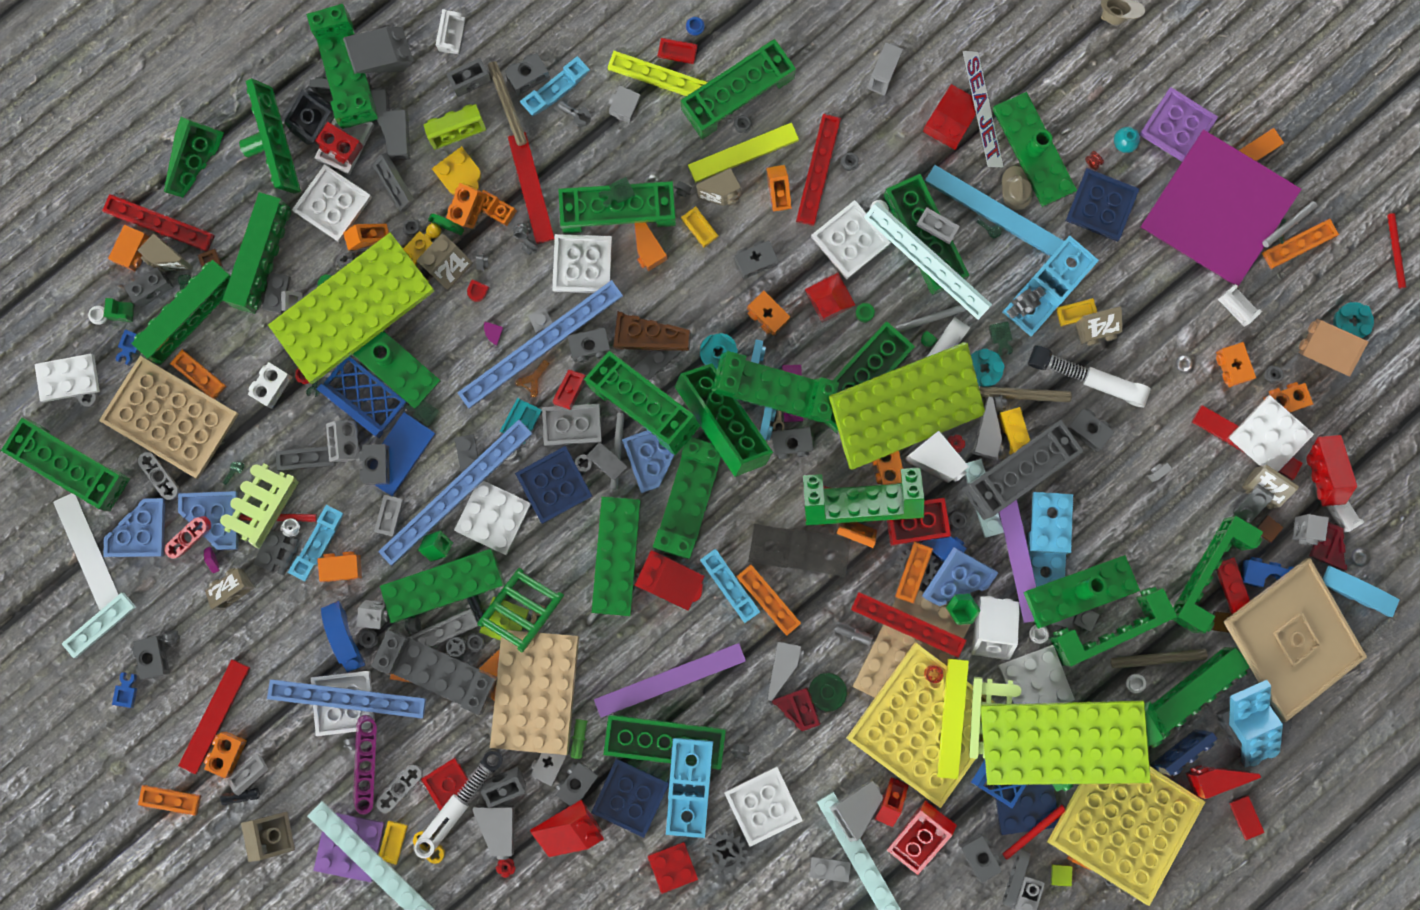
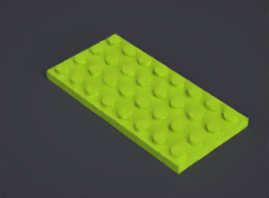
(351, 308)
(907, 405)
(1066, 743)

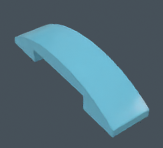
(556, 87)
(317, 544)
(729, 586)

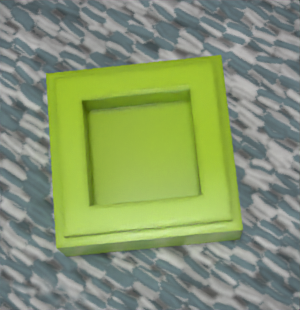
(1061, 875)

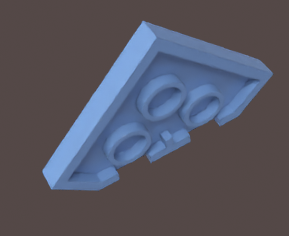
(648, 459)
(213, 506)
(139, 532)
(959, 576)

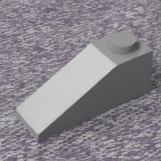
(988, 436)
(784, 664)

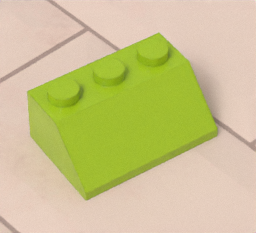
(454, 126)

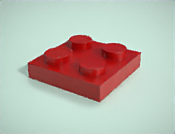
(445, 782)
(672, 867)

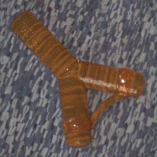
(533, 379)

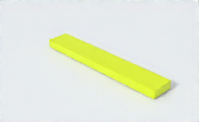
(653, 74)
(743, 152)
(952, 718)

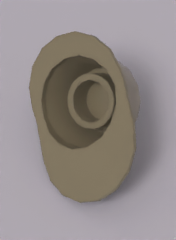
(1119, 11)
(1016, 188)

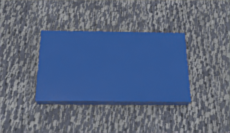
(406, 445)

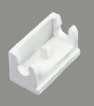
(450, 32)
(1239, 306)
(1345, 516)

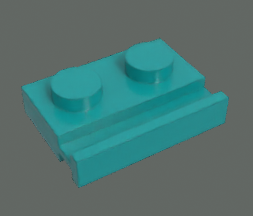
(522, 411)

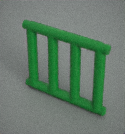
(532, 628)

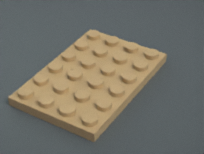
(169, 417)
(893, 645)
(535, 694)

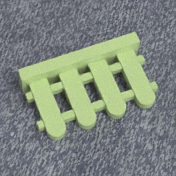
(265, 518)
(988, 689)

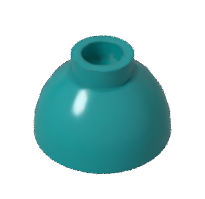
(1127, 139)

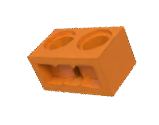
(470, 207)
(1287, 398)
(893, 465)
(229, 757)

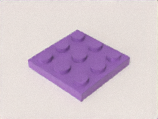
(1177, 124)
(335, 861)

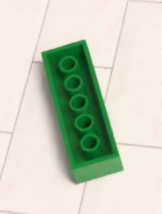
(907, 203)
(257, 253)
(183, 314)
(877, 357)
(723, 421)
(616, 556)
(442, 585)
(1200, 687)
(654, 739)

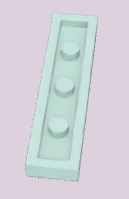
(993, 525)
(98, 625)

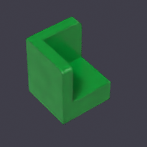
(118, 310)
(435, 546)
(963, 609)

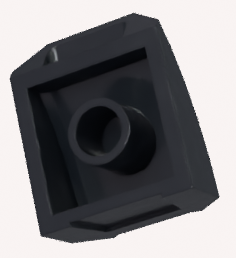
(309, 116)

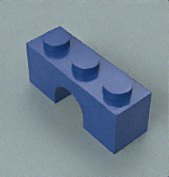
(1255, 572)

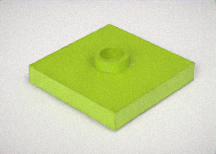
(505, 622)

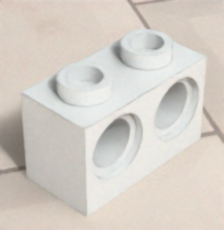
(274, 388)

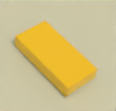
(699, 227)
(1073, 312)
(393, 842)

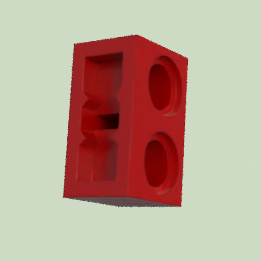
(340, 141)

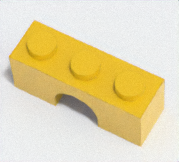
(1015, 428)

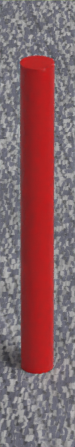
(1396, 251)
(282, 517)
(1034, 832)

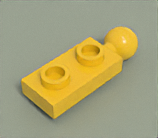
(422, 242)

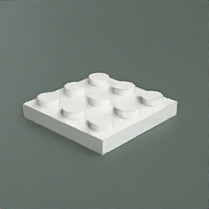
(331, 203)
(850, 240)
(581, 263)
(1271, 435)
(492, 517)
(1039, 677)
(338, 720)
(763, 806)

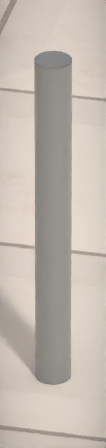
(1289, 224)
(930, 318)
(618, 444)

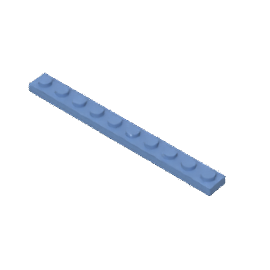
(540, 344)
(455, 492)

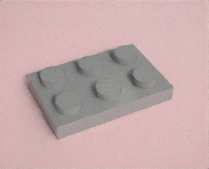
(571, 426)

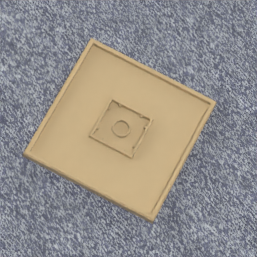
(1295, 639)

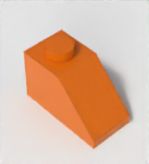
(779, 187)
(364, 235)

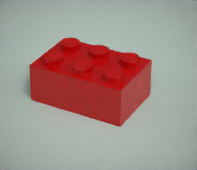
(1331, 470)
(932, 526)

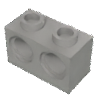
(338, 441)
(1310, 529)

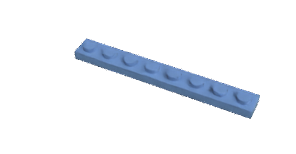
(346, 698)

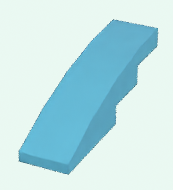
(1360, 591)

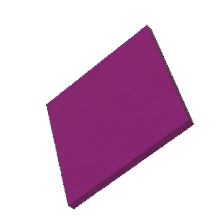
(1220, 208)

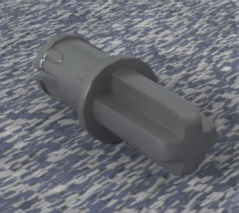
(853, 633)

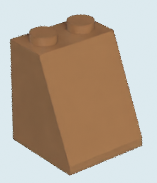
(1332, 347)

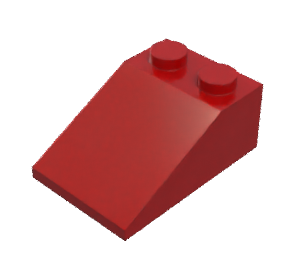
(951, 117)
(669, 580)
(1213, 781)
(568, 831)
(922, 837)

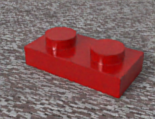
(569, 389)

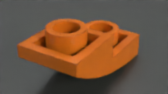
(497, 209)

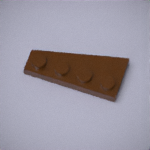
(642, 334)

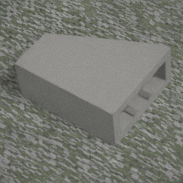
(885, 68)
(857, 809)
(497, 829)

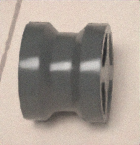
(454, 649)

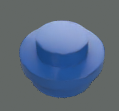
(695, 26)

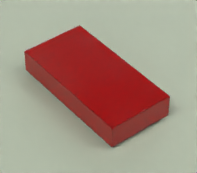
(677, 51)
(1246, 817)

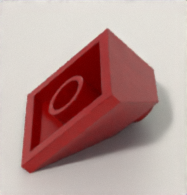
(830, 297)

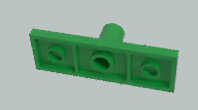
(270, 137)
(1034, 149)
(398, 369)
(1081, 591)

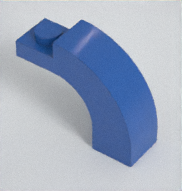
(340, 638)

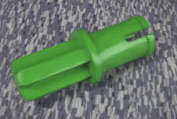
(578, 739)

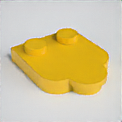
(458, 169)

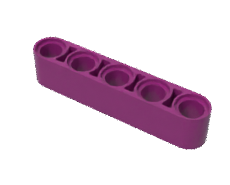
(367, 773)

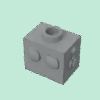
(623, 104)
(372, 614)

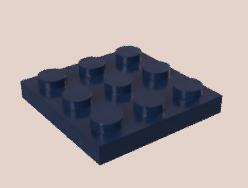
(1102, 204)
(553, 484)
(1183, 752)
(630, 798)
(1030, 809)

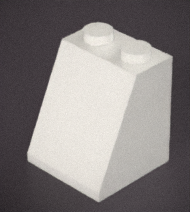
(938, 459)
(996, 628)

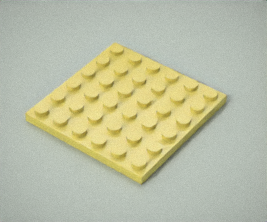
(906, 724)
(1128, 831)

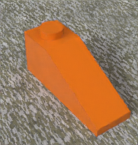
(648, 248)

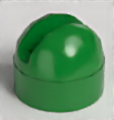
(928, 339)

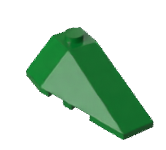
(190, 152)

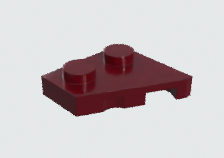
(1332, 549)
(799, 708)

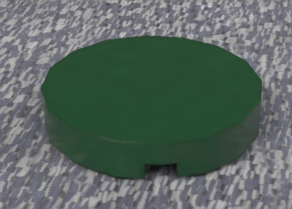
(828, 692)

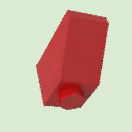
(892, 802)

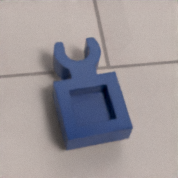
(127, 348)
(125, 694)

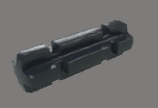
(476, 606)
(252, 794)

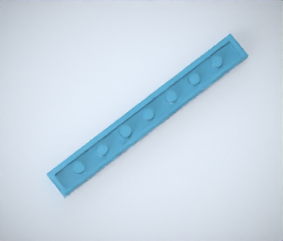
(993, 211)

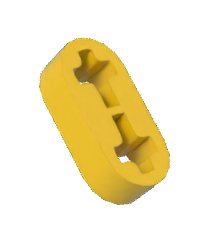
(425, 848)

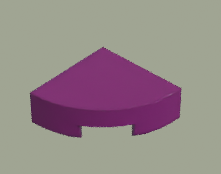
(493, 332)
(211, 560)

